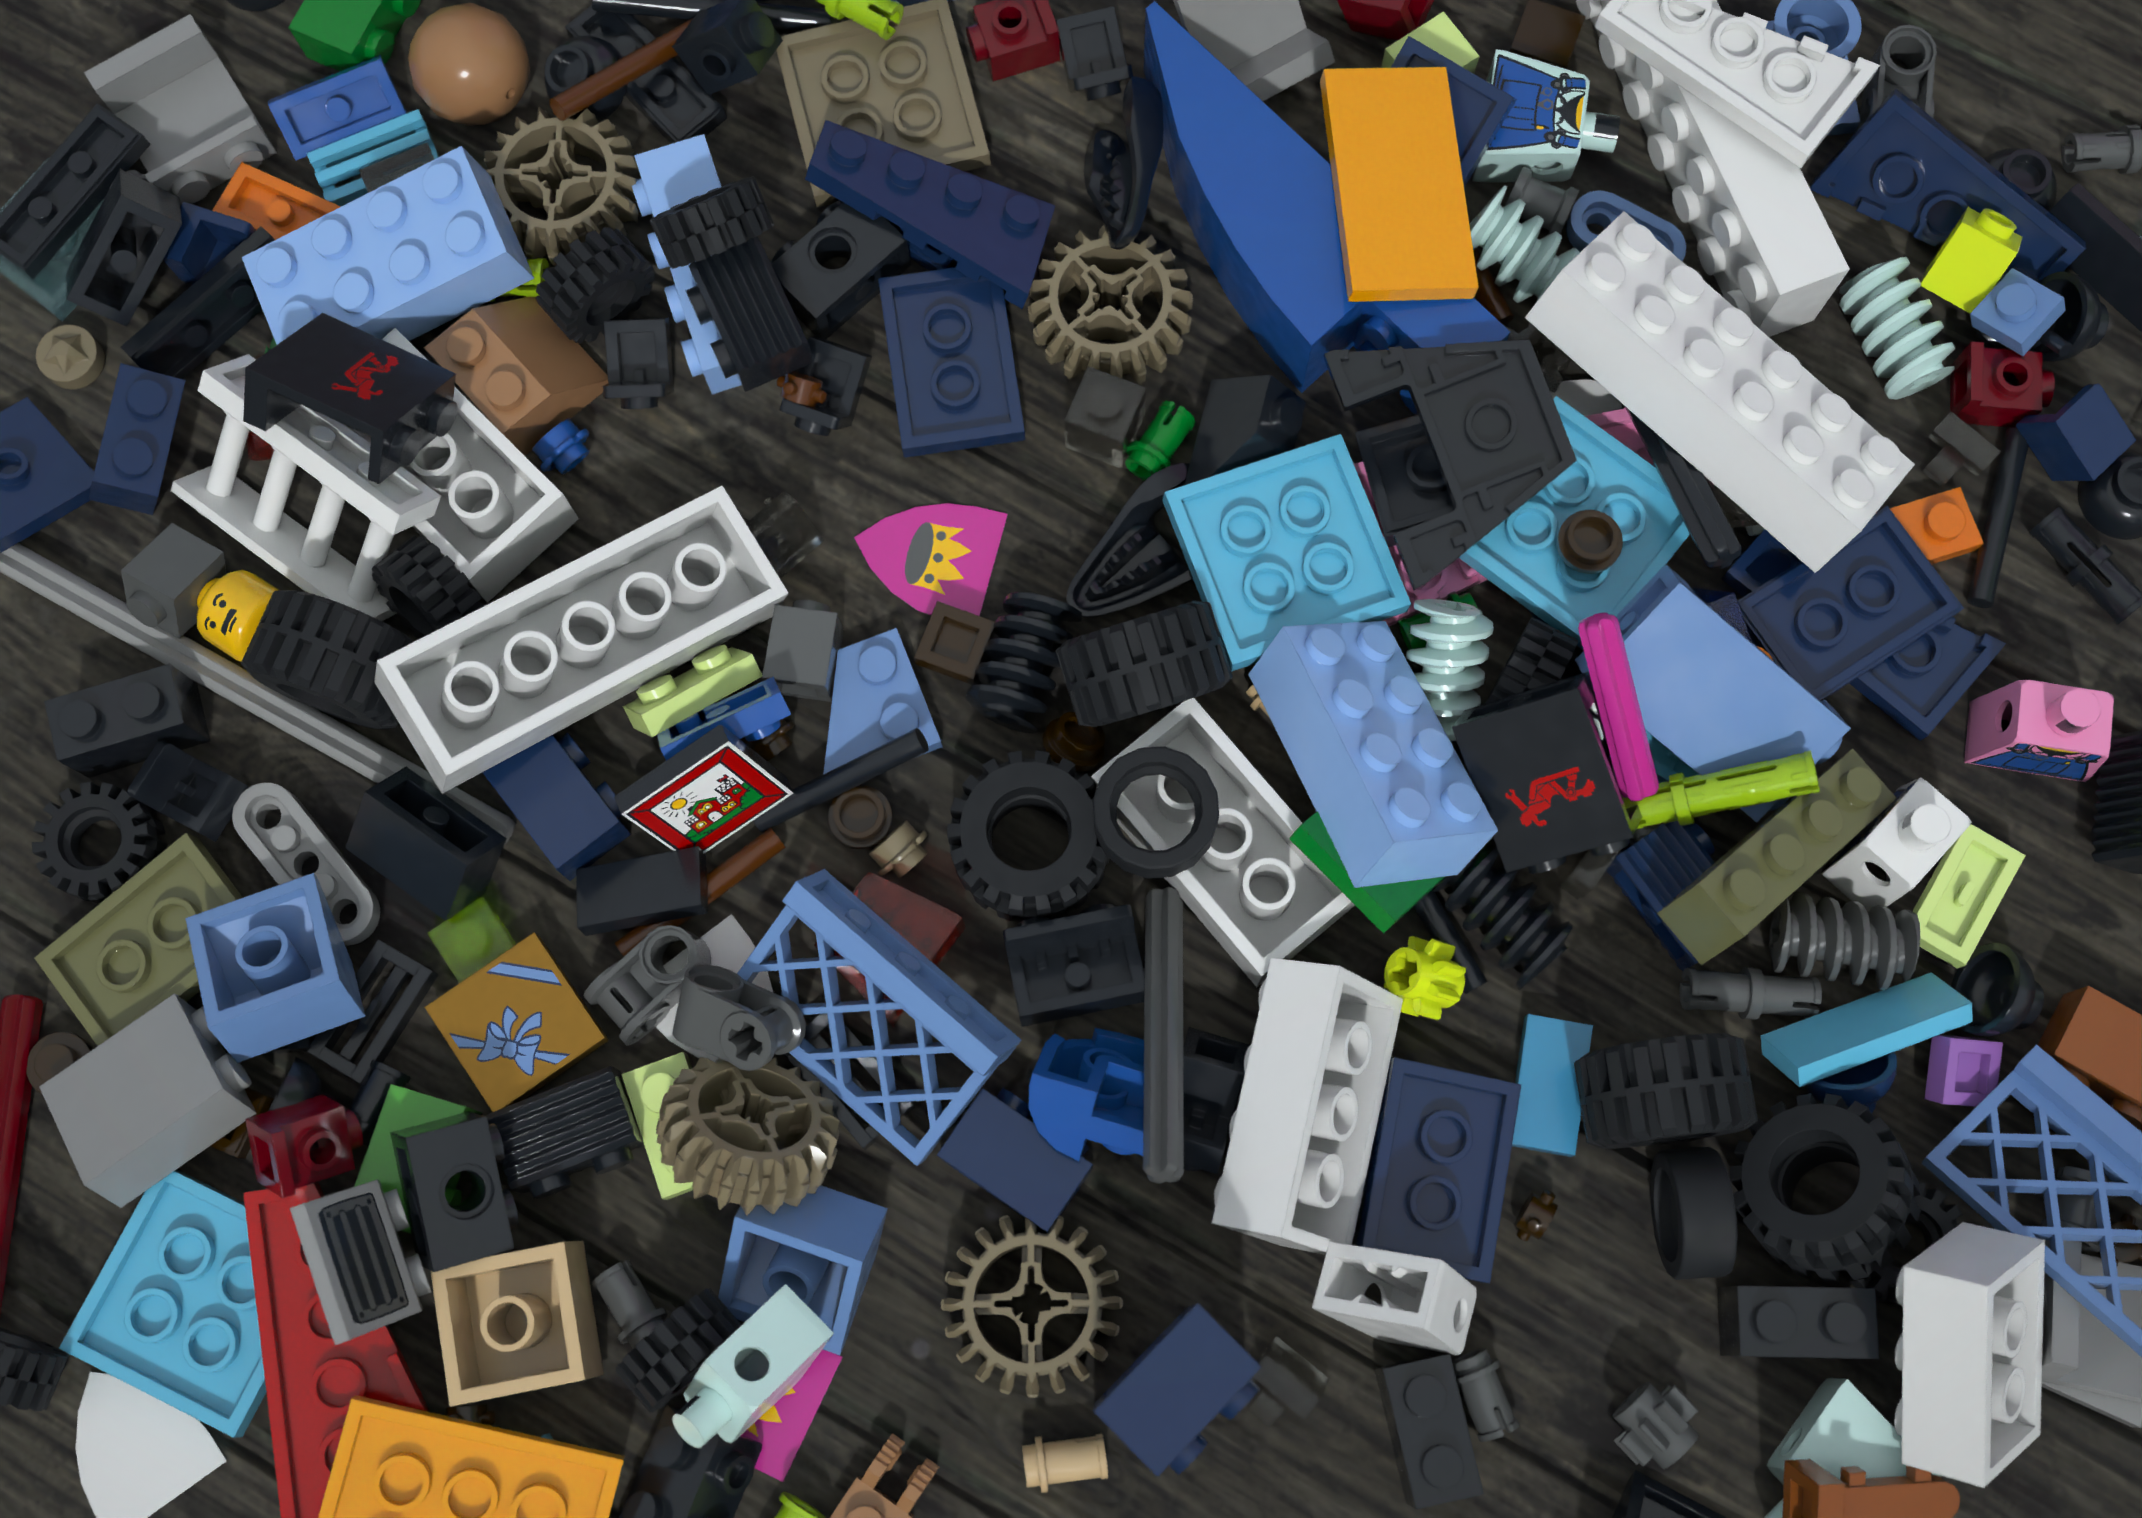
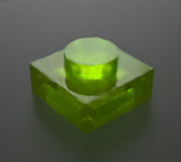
(471, 939)

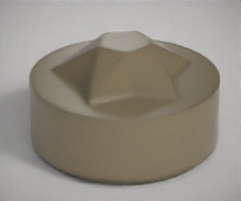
(70, 357)

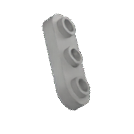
(295, 840)

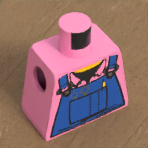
(2050, 730)

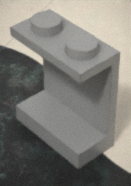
(1257, 40)
(185, 107)
(2078, 1346)

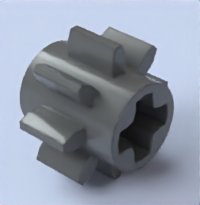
(1656, 1425)

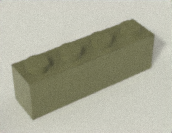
(1776, 858)

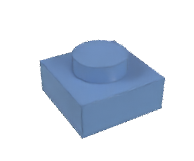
(2017, 312)

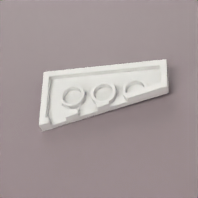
(1755, 77)

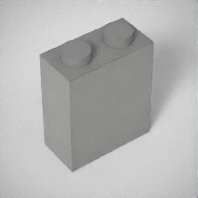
(147, 1101)

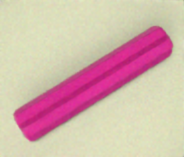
(1618, 706)

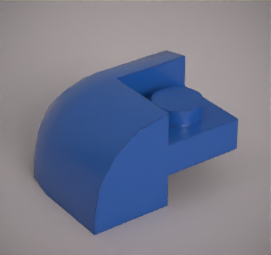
(1090, 1093)

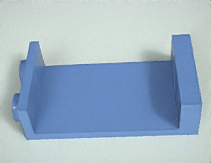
(1714, 690)

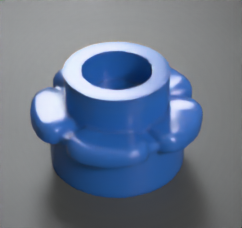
(562, 447)

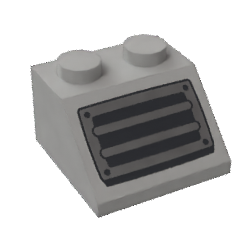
(360, 1259)

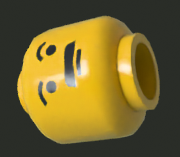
(232, 610)

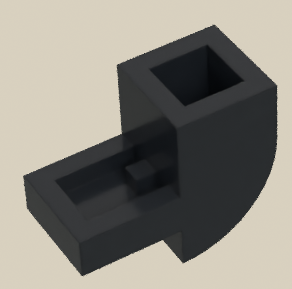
(1210, 1093)

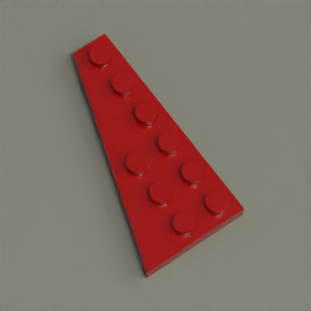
(304, 1370)

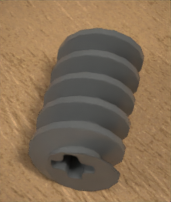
(1844, 938)

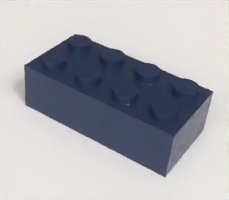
(1178, 1390)

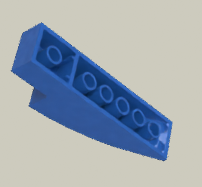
(1271, 222)

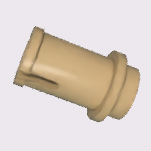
(1064, 1461)

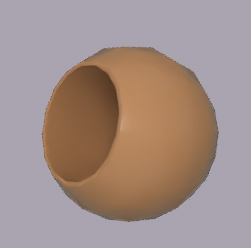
(469, 64)

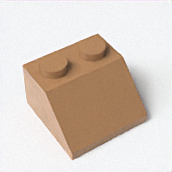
(518, 368)

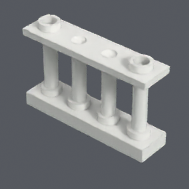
(337, 461)

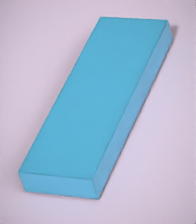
(1866, 1029)

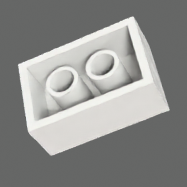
(1971, 1352)

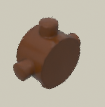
(801, 389)

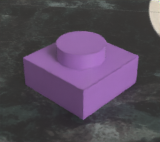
(1962, 1069)

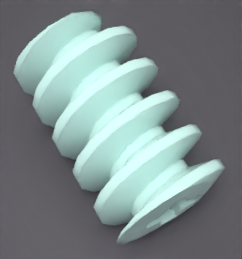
(1517, 247)
(1895, 328)
(1450, 657)

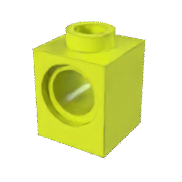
(1972, 258)

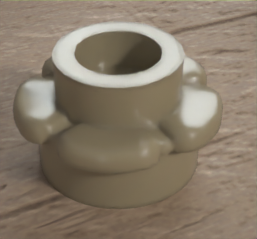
(899, 850)

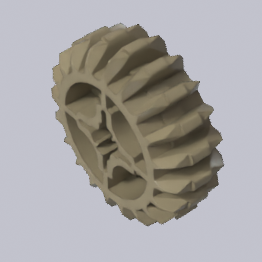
(536, 167)
(1139, 275)
(747, 1134)
(977, 1304)

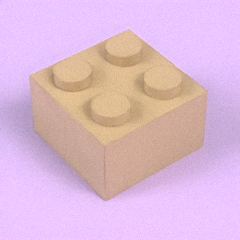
(517, 1322)

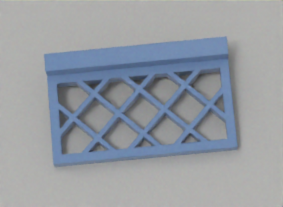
(911, 984)
(2081, 1124)

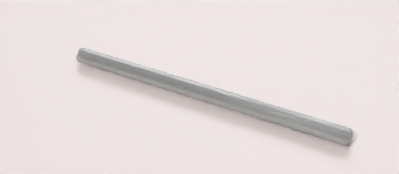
(225, 677)

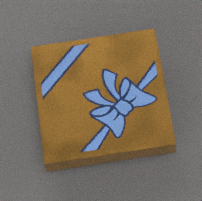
(516, 1023)

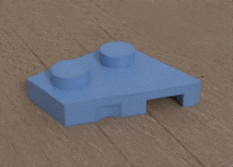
(875, 700)

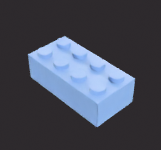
(395, 255)
(1371, 753)

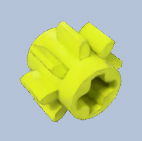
(1425, 977)

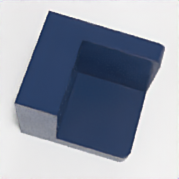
(203, 241)
(2079, 438)

